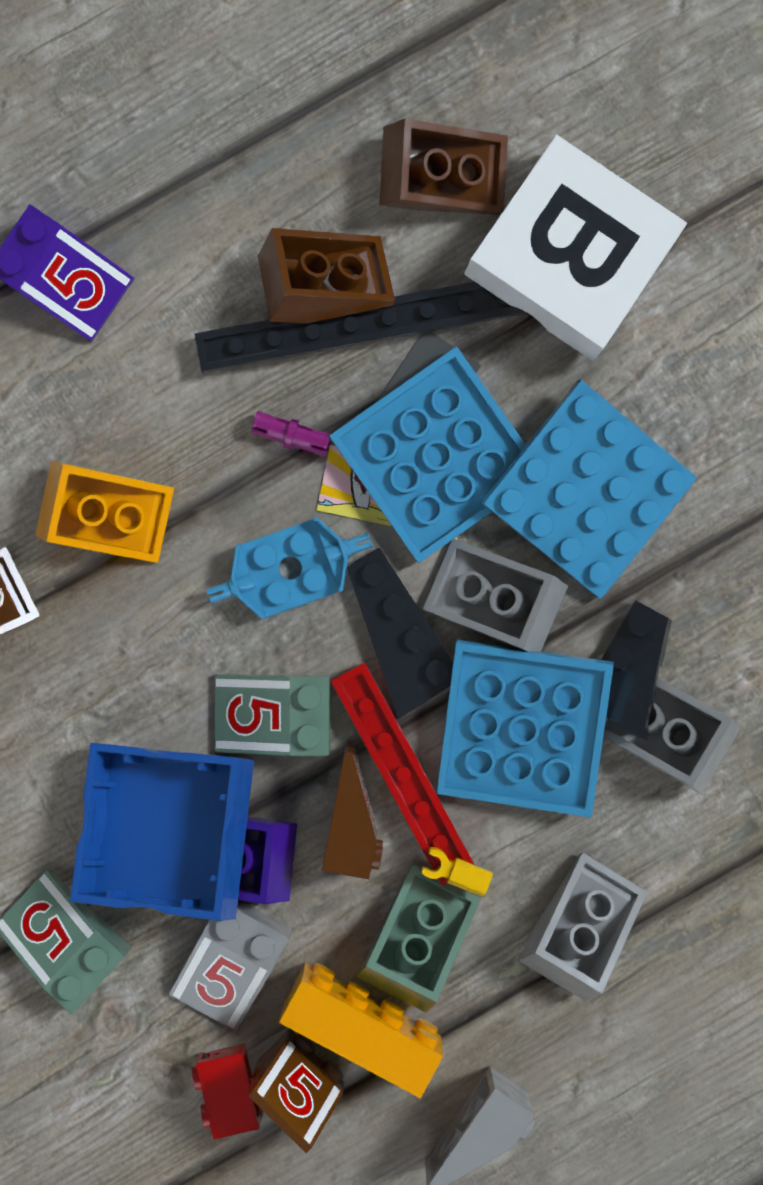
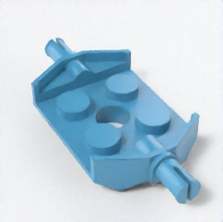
(257, 568)

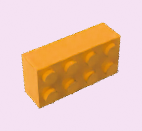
(363, 1028)

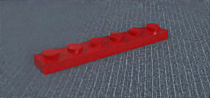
(399, 765)

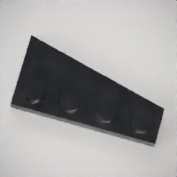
(403, 641)

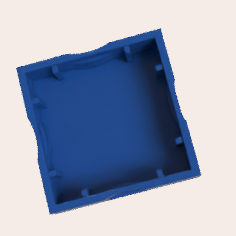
(163, 831)

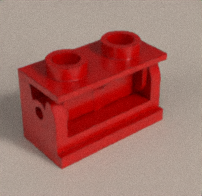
(225, 1088)

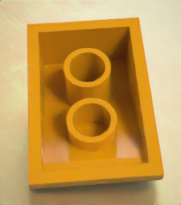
(104, 512)

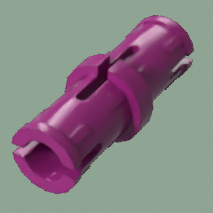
(291, 433)

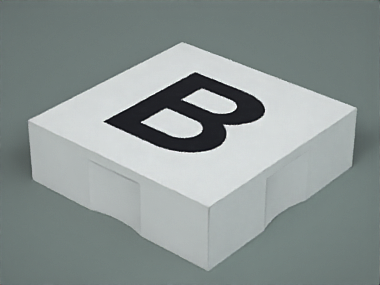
(575, 247)

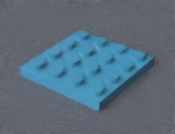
(431, 452)
(589, 489)
(524, 728)

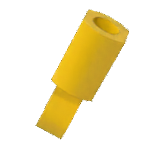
(459, 873)

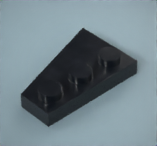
(637, 657)

